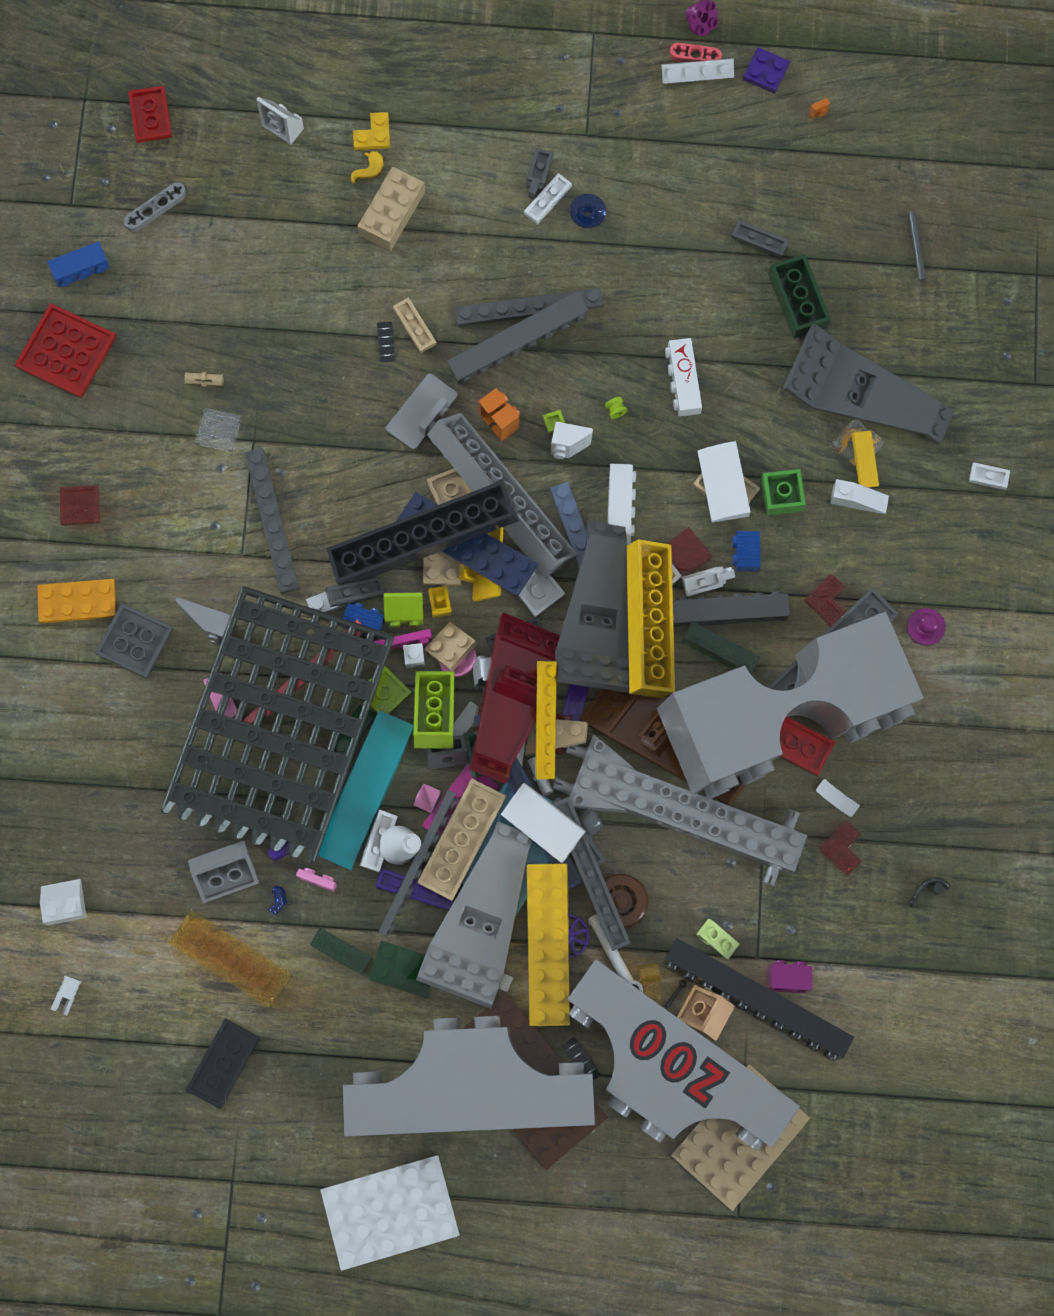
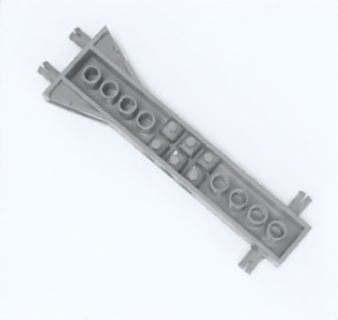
(613, 785)

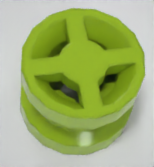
(616, 407)

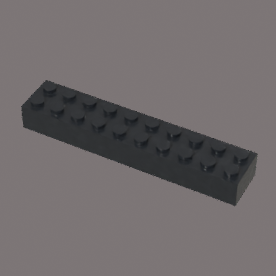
(423, 534)
(758, 1000)

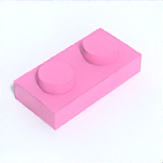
(309, 876)

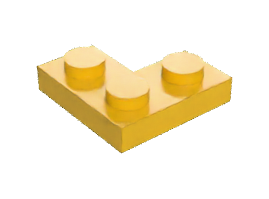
(375, 138)

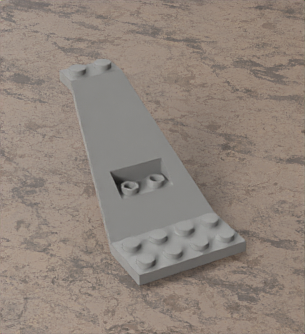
(464, 955)

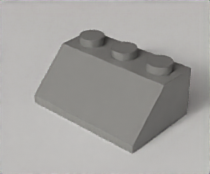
(223, 871)

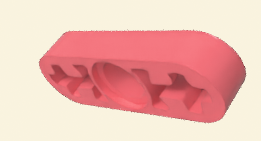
(690, 48)

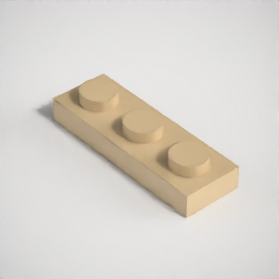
(414, 325)

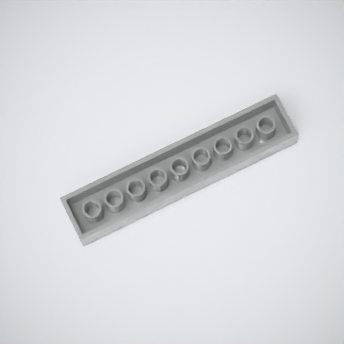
(481, 468)

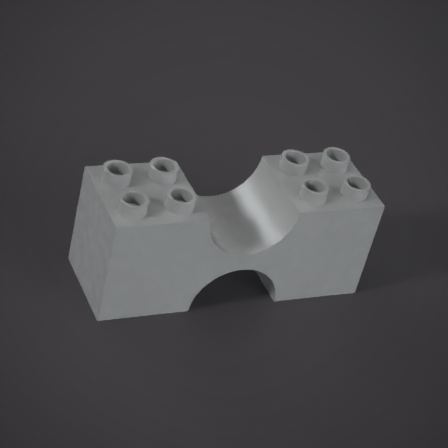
(844, 682)

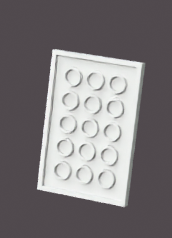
(389, 1212)

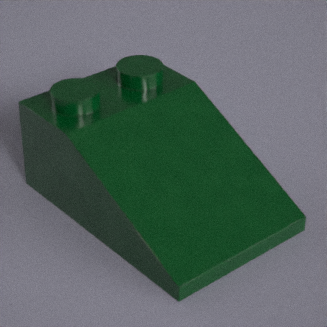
(399, 969)

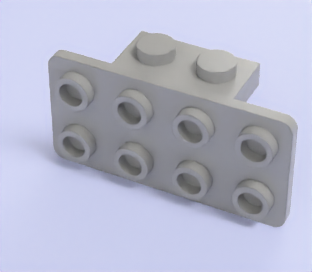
(421, 411)

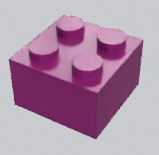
(789, 978)

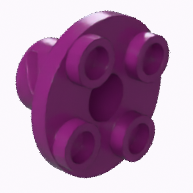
(702, 17)
(926, 627)

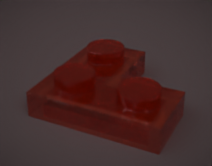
(822, 600)
(837, 848)

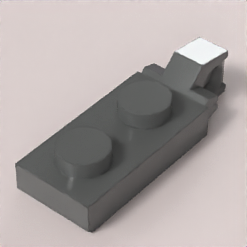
(539, 171)

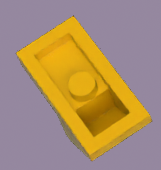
(439, 602)

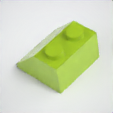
(403, 609)

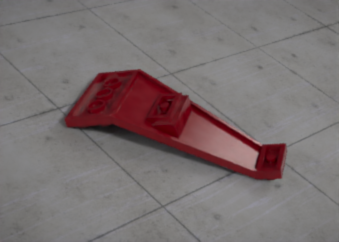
(510, 695)

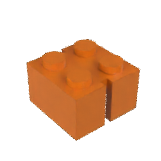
(496, 409)

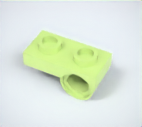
(717, 938)

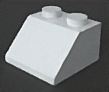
(569, 440)
(62, 902)

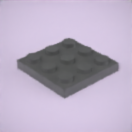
(134, 640)

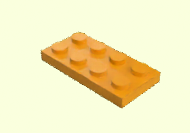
(76, 601)

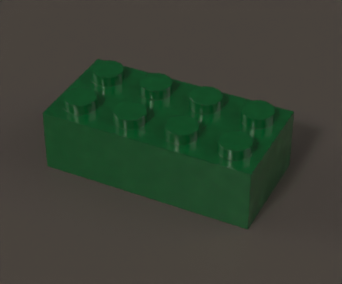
(798, 295)

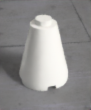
(399, 845)

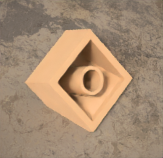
(705, 1012)

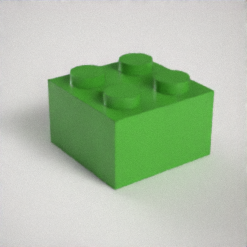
(782, 492)

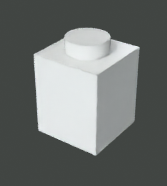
(413, 656)

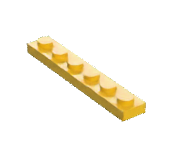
(546, 719)

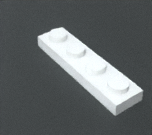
(697, 70)

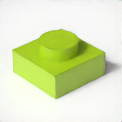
(550, 420)

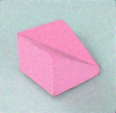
(427, 798)

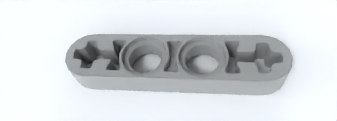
(153, 205)

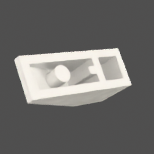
(858, 497)

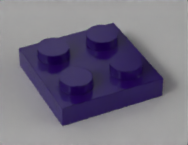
(766, 70)

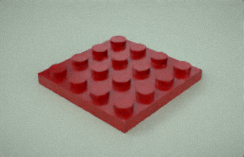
(65, 350)

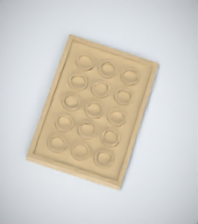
(726, 1162)

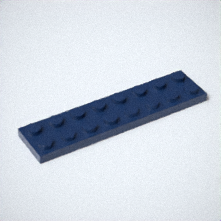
(484, 554)

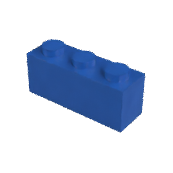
(78, 264)

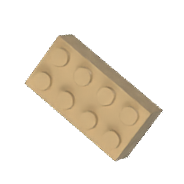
(391, 208)

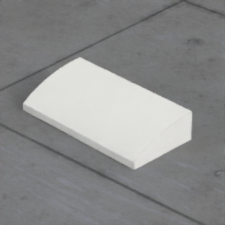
(724, 482)

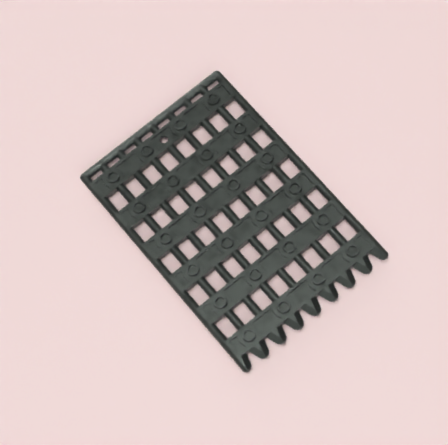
(245, 816)

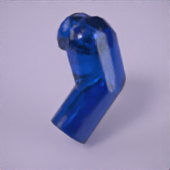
(280, 900)

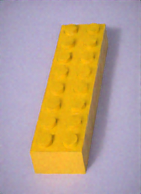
(650, 619)
(548, 944)

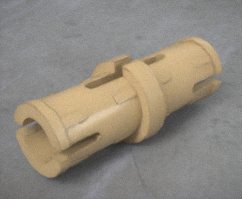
(204, 379)

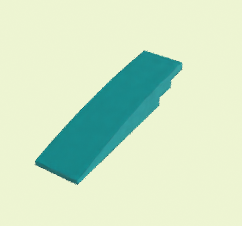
(365, 789)

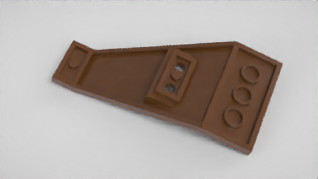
(632, 722)

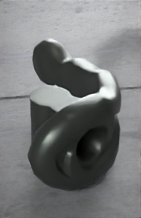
(939, 883)

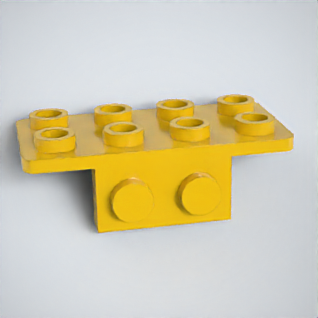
(482, 587)

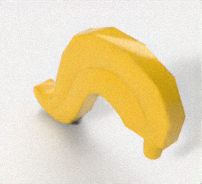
(375, 167)

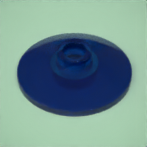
(591, 204)

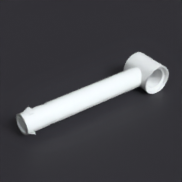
(614, 956)

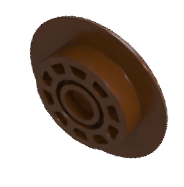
(623, 899)

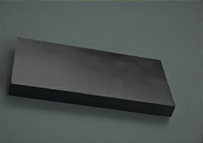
(222, 1063)

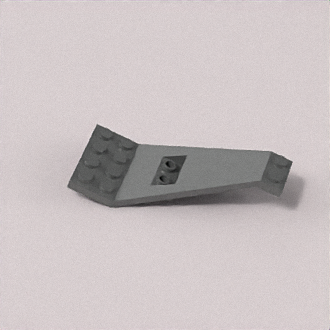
(829, 375)
(595, 628)

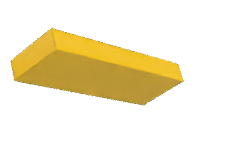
(865, 459)

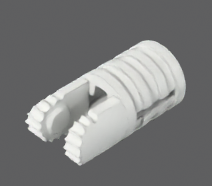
(67, 990)

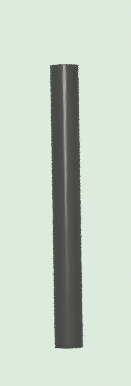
(917, 246)

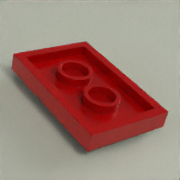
(150, 114)
(804, 746)

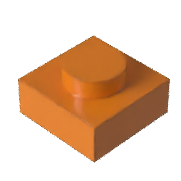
(819, 108)

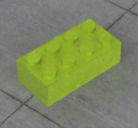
(434, 709)

